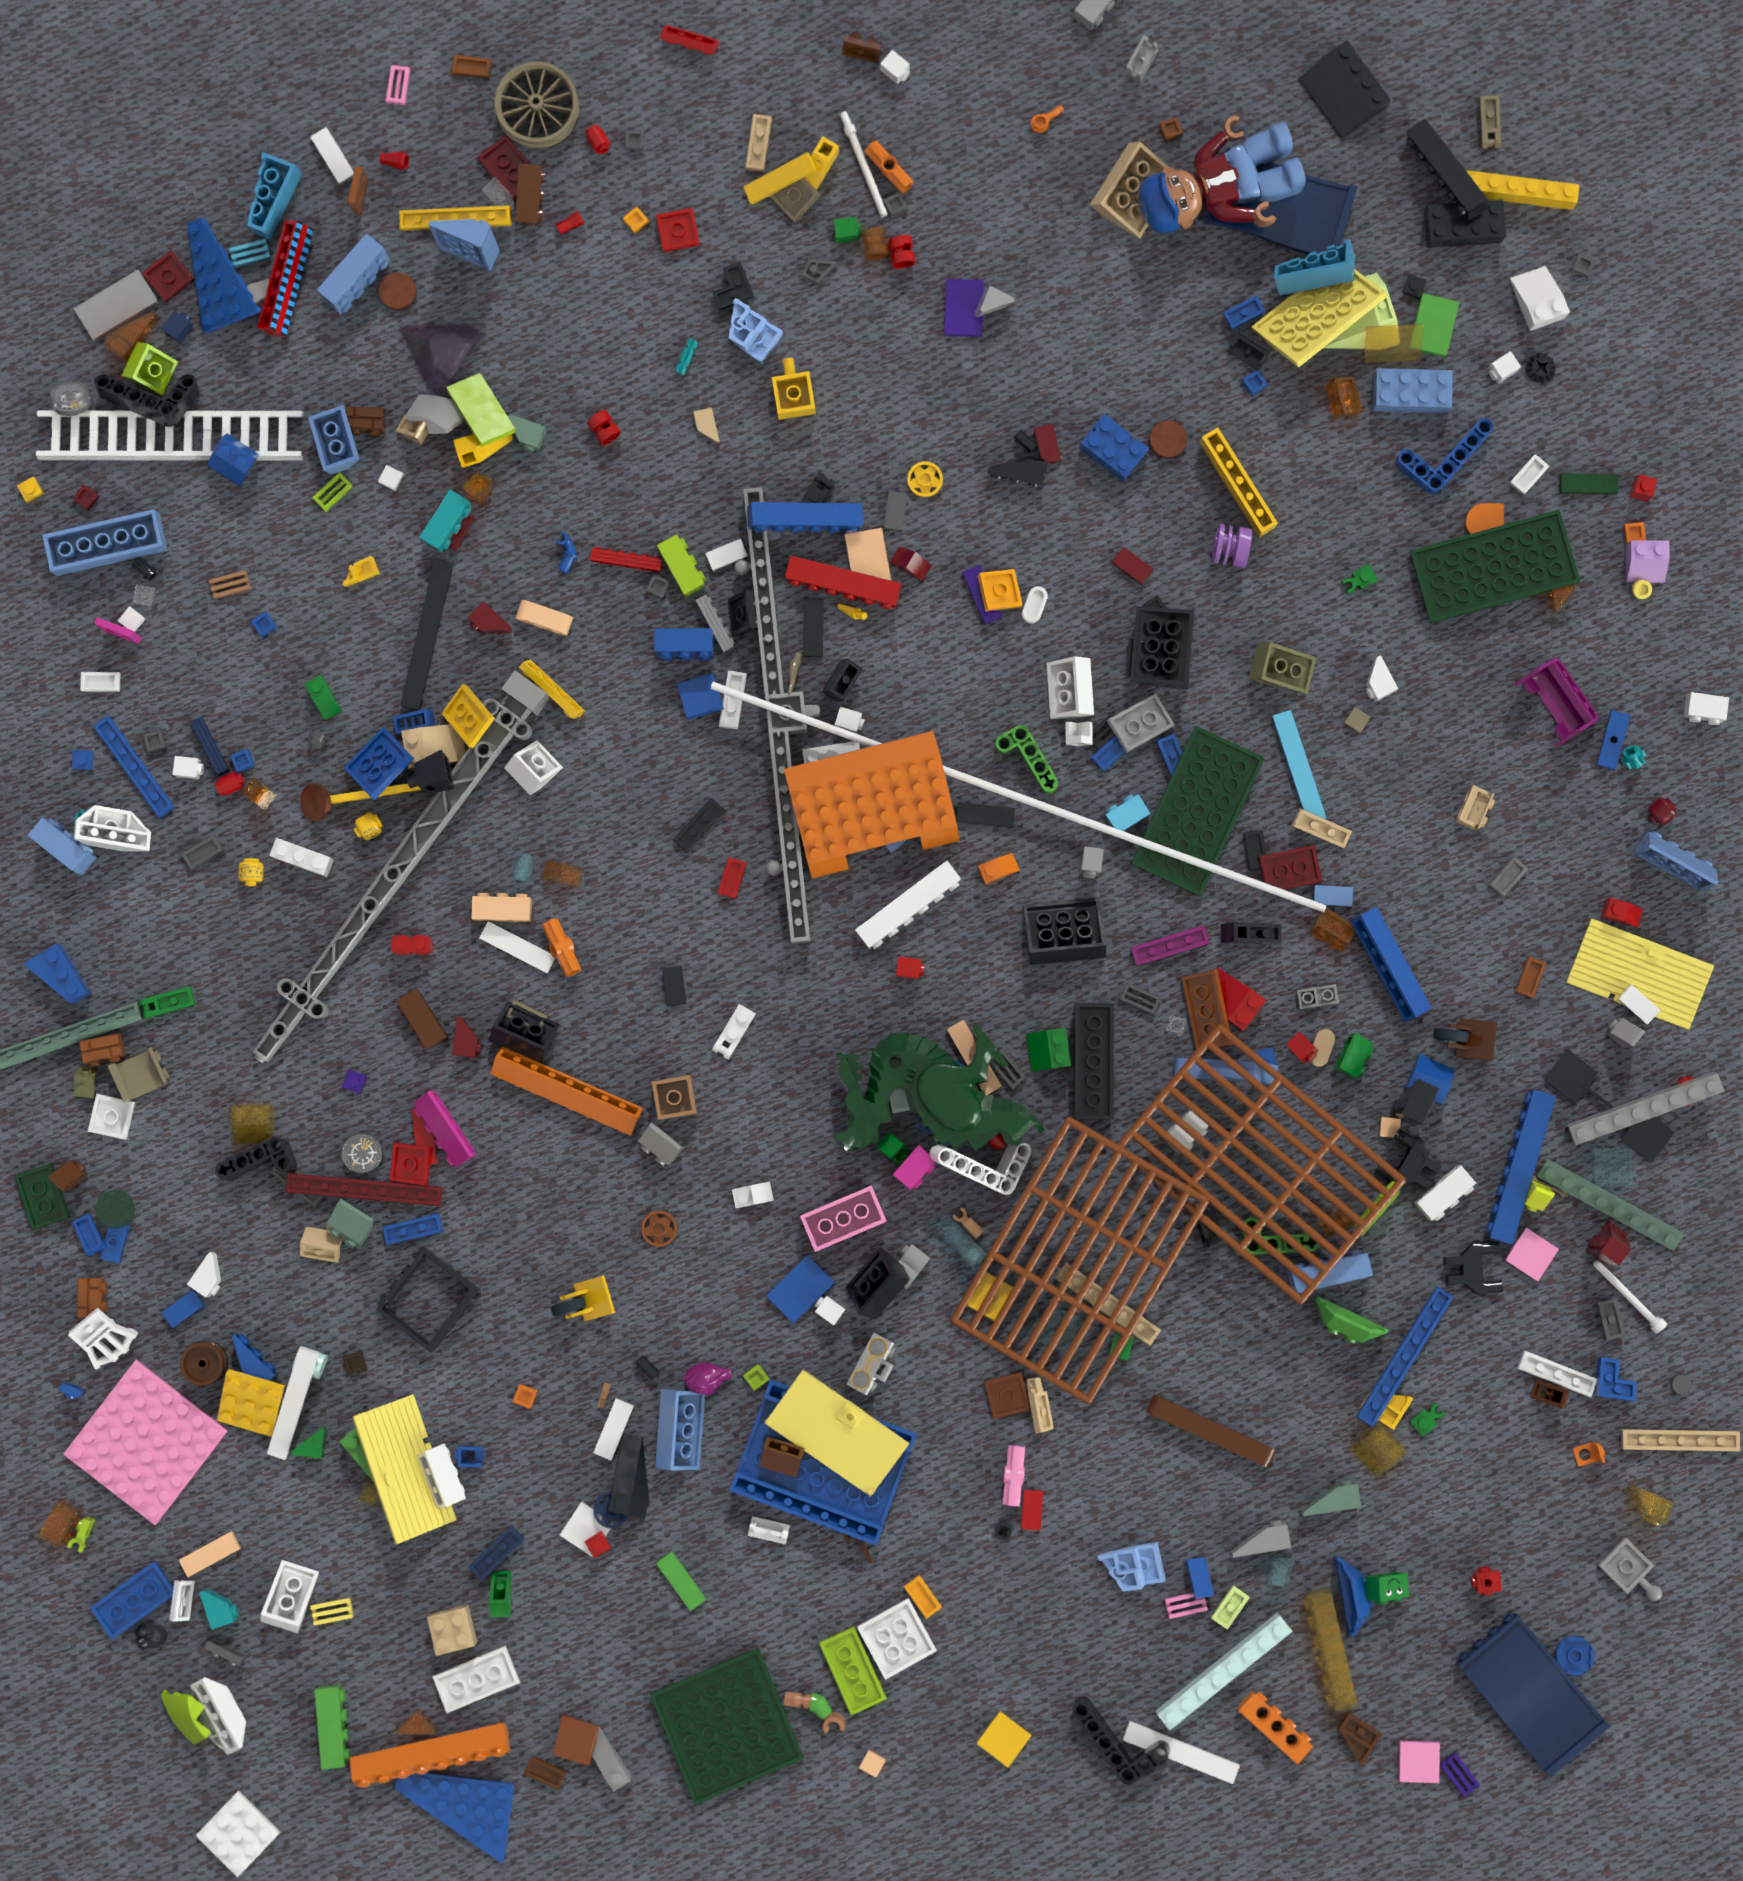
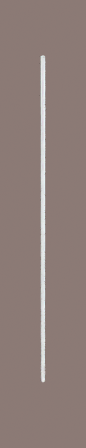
(1031, 801)

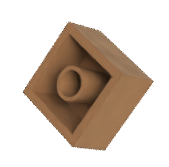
(674, 1097)

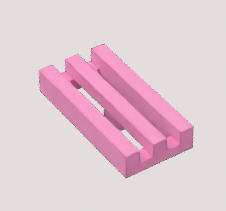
(396, 100)
(1186, 1612)

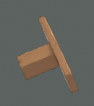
(603, 1396)

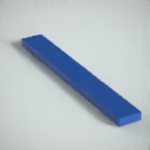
(1404, 1356)

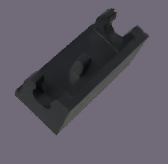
(1249, 350)

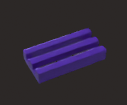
(1470, 1788)

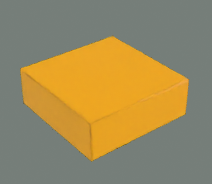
(635, 220)

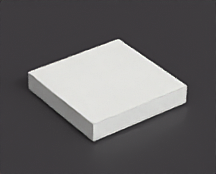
(111, 1116)
(583, 1526)

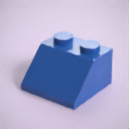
(232, 459)
(1432, 1073)

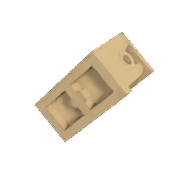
(1475, 808)

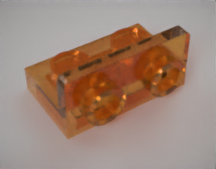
(1343, 397)
(1333, 930)

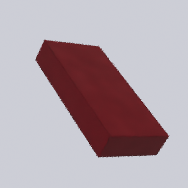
(1047, 443)
(1132, 566)

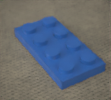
(133, 1600)

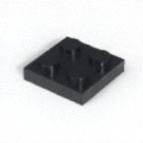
(742, 613)

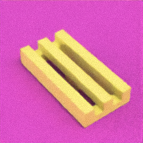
(315, 1614)

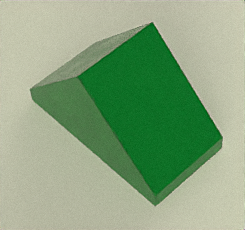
(313, 1446)

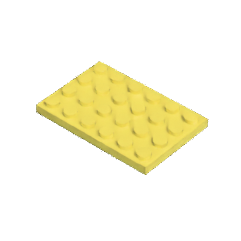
(1316, 317)

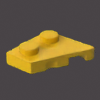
(1394, 1410)

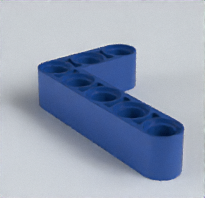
(1450, 461)

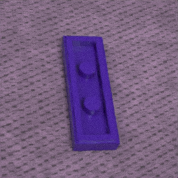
(973, 584)

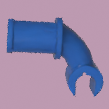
(570, 553)

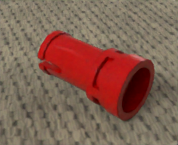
(573, 221)

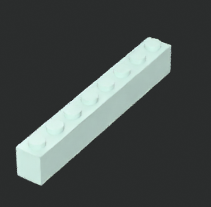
(1223, 1671)

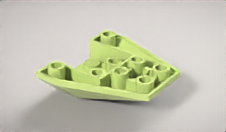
(1380, 315)

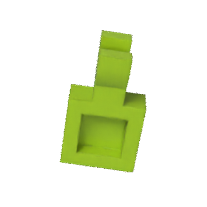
(83, 1528)

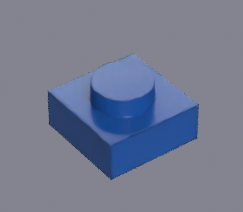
(82, 760)
(71, 1391)

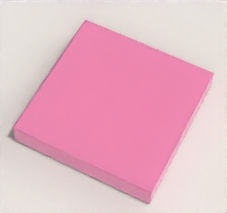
(1531, 1254)
(1419, 1761)

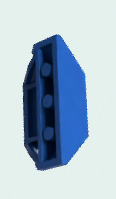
(1353, 1595)

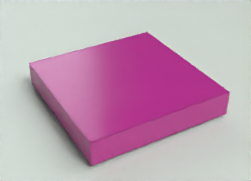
(117, 630)

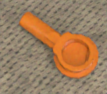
(1041, 121)

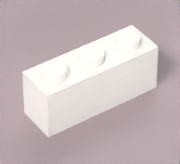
(301, 857)
(1445, 1193)
(441, 1476)

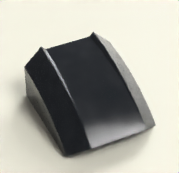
(1207, 1236)

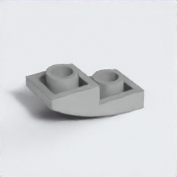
(1318, 996)

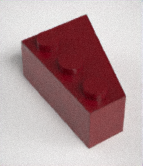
(1610, 1245)

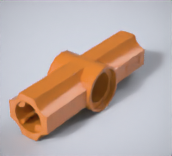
(896, 175)
(561, 947)

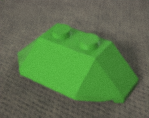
(1346, 1322)

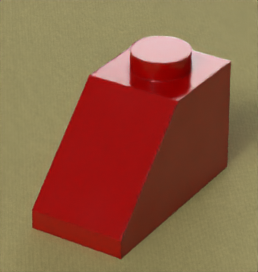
(1621, 912)

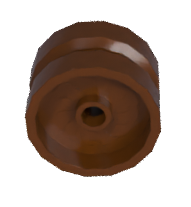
(192, 1365)

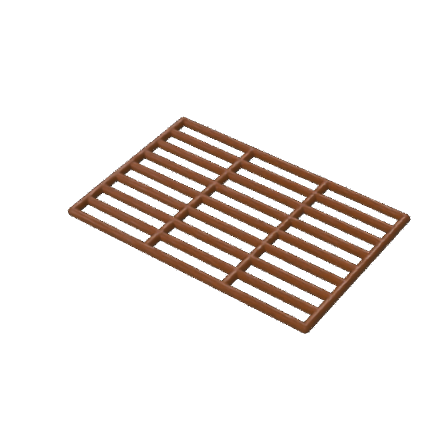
(1290, 1188)
(1097, 1227)

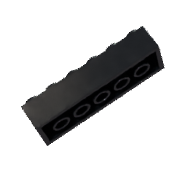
(1093, 1061)

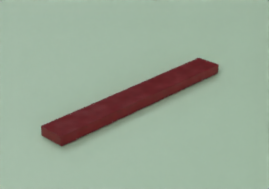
(363, 1189)

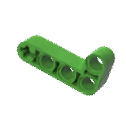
(1030, 761)
(1280, 1243)

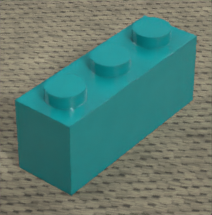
(446, 521)

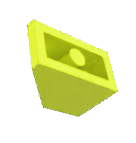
(1538, 1196)

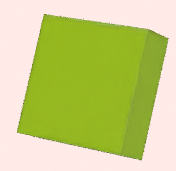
(756, 1377)

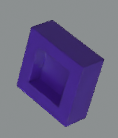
(354, 1081)

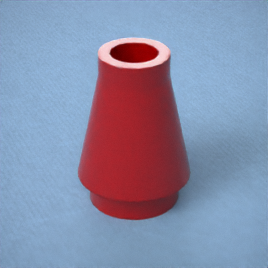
(395, 159)

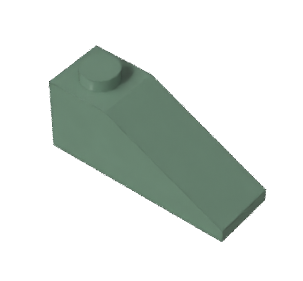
(1338, 1498)

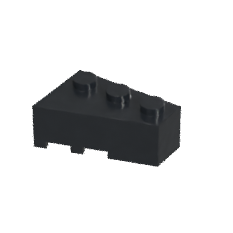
(1415, 1103)

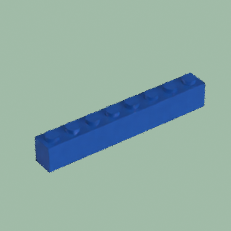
(1521, 1166)

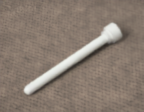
(1657, 1324)

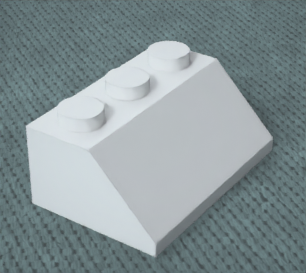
(1070, 688)

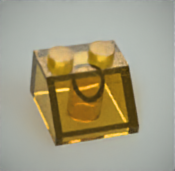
(252, 1123)
(1378, 1449)
(1652, 1507)

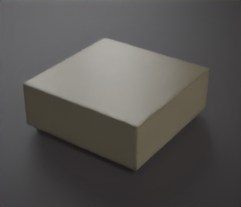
(1357, 720)

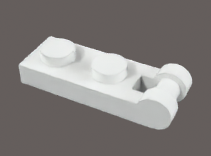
(734, 1031)

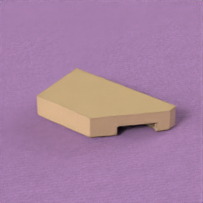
(706, 423)

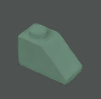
(528, 433)

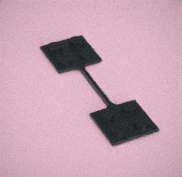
(1573, 1078)

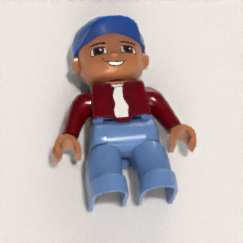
(1223, 181)

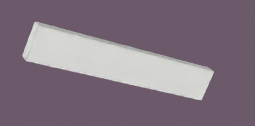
(293, 1402)
(1183, 1752)

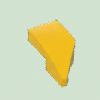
(361, 571)

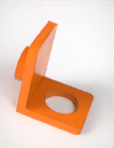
(1596, 1453)

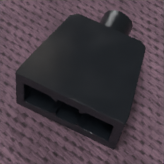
(432, 774)

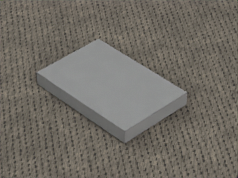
(1140, 723)

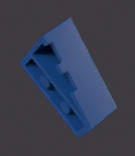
(59, 973)

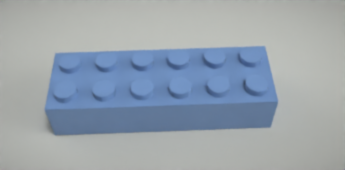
(105, 542)

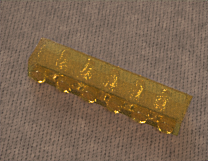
(1331, 1649)

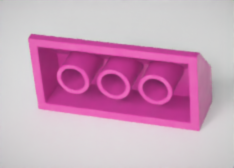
(444, 1128)

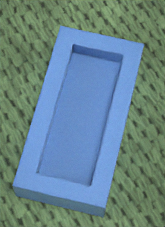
(1333, 895)

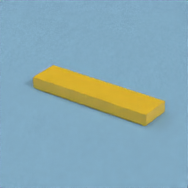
(779, 178)

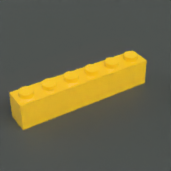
(1527, 190)
(1238, 482)

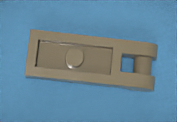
(1490, 121)

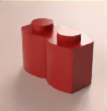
(418, 944)

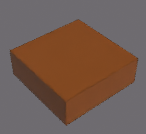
(1171, 129)

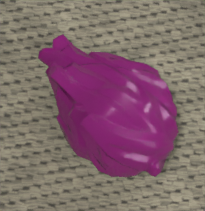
(705, 1378)

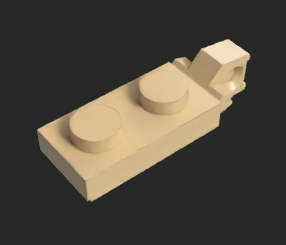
(1039, 1405)

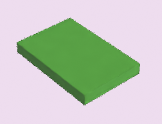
(1438, 322)

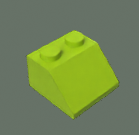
(149, 368)

